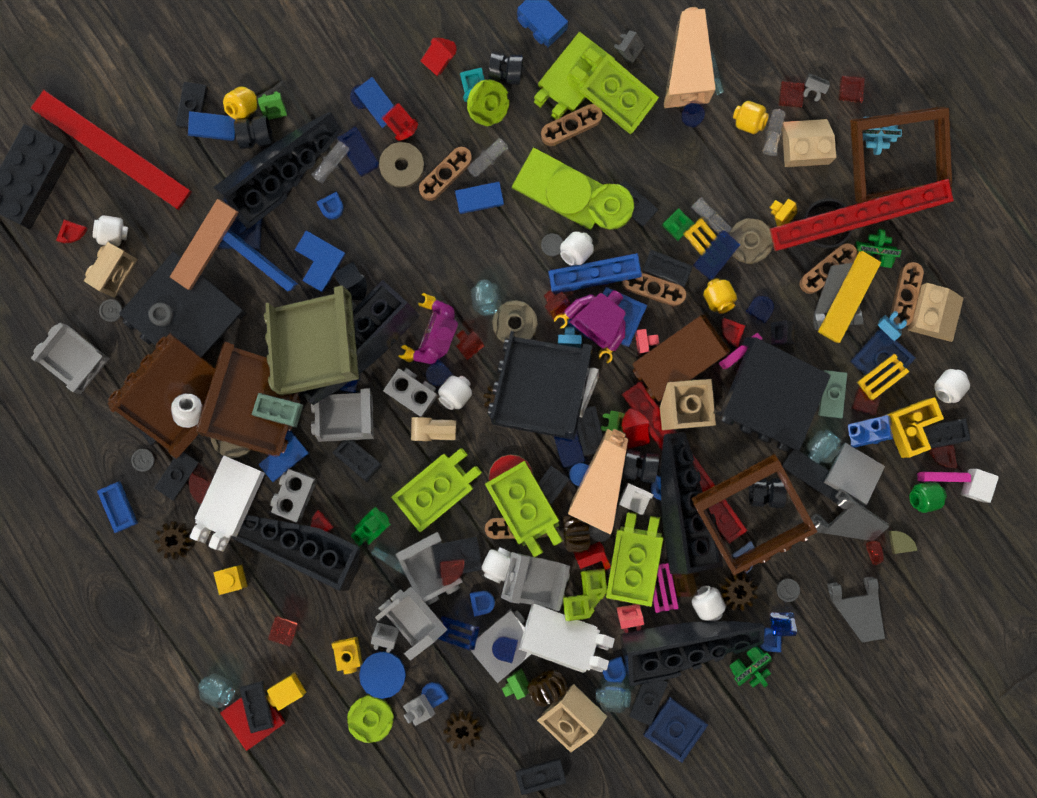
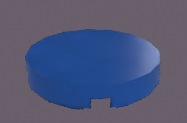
(382, 674)

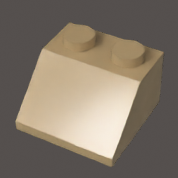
(808, 143)
(110, 269)
(936, 312)
(687, 405)
(573, 718)

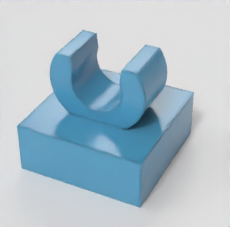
(891, 328)
(569, 338)

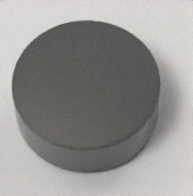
(161, 314)

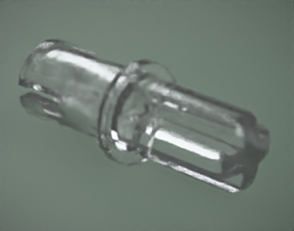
(774, 132)
(487, 157)
(330, 162)
(710, 216)

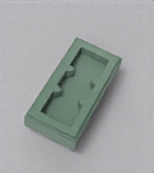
(834, 395)
(277, 410)

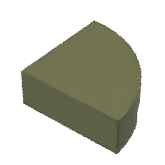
(901, 542)

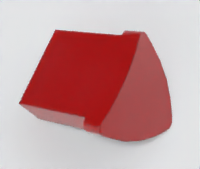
(439, 55)
(400, 122)
(635, 428)
(591, 556)

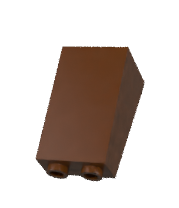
(680, 356)

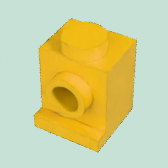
(351, 647)

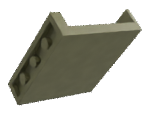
(311, 343)

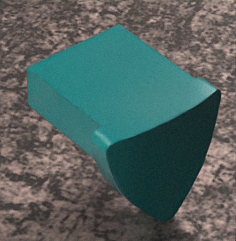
(470, 79)

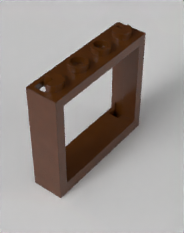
(942, 146)
(739, 482)

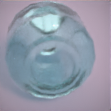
(486, 297)
(824, 446)
(216, 690)
(613, 697)

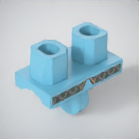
(881, 138)

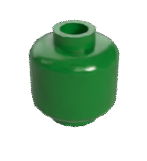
(927, 496)

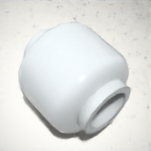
(109, 230)
(576, 248)
(952, 386)
(455, 392)
(186, 410)
(496, 564)
(709, 603)

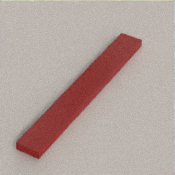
(111, 150)
(861, 214)
(727, 521)

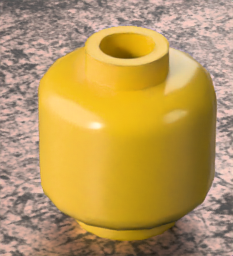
(240, 103)
(751, 117)
(720, 296)

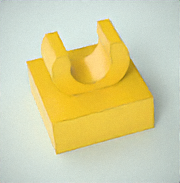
(784, 213)

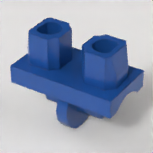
(870, 431)

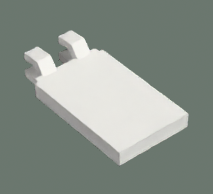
(226, 502)
(564, 641)

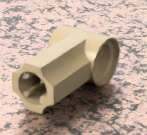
(427, 429)

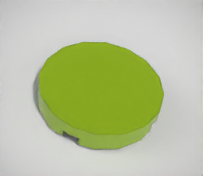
(488, 102)
(568, 192)
(611, 206)
(370, 719)

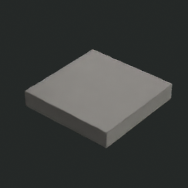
(854, 474)

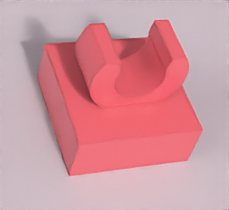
(644, 341)
(630, 616)

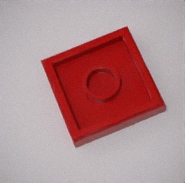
(237, 721)

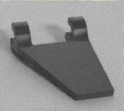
(829, 292)
(852, 522)
(861, 611)

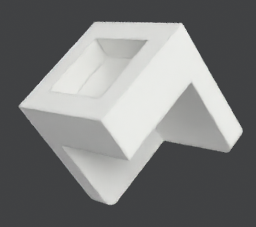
(981, 486)
(634, 498)

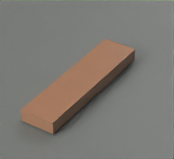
(204, 244)

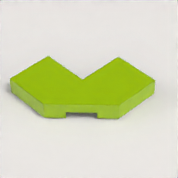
(594, 589)

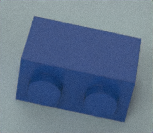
(542, 20)

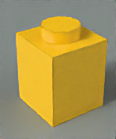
(230, 579)
(285, 692)

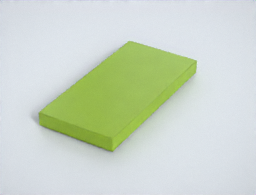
(534, 180)

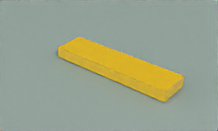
(849, 297)

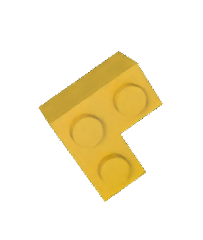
(908, 426)

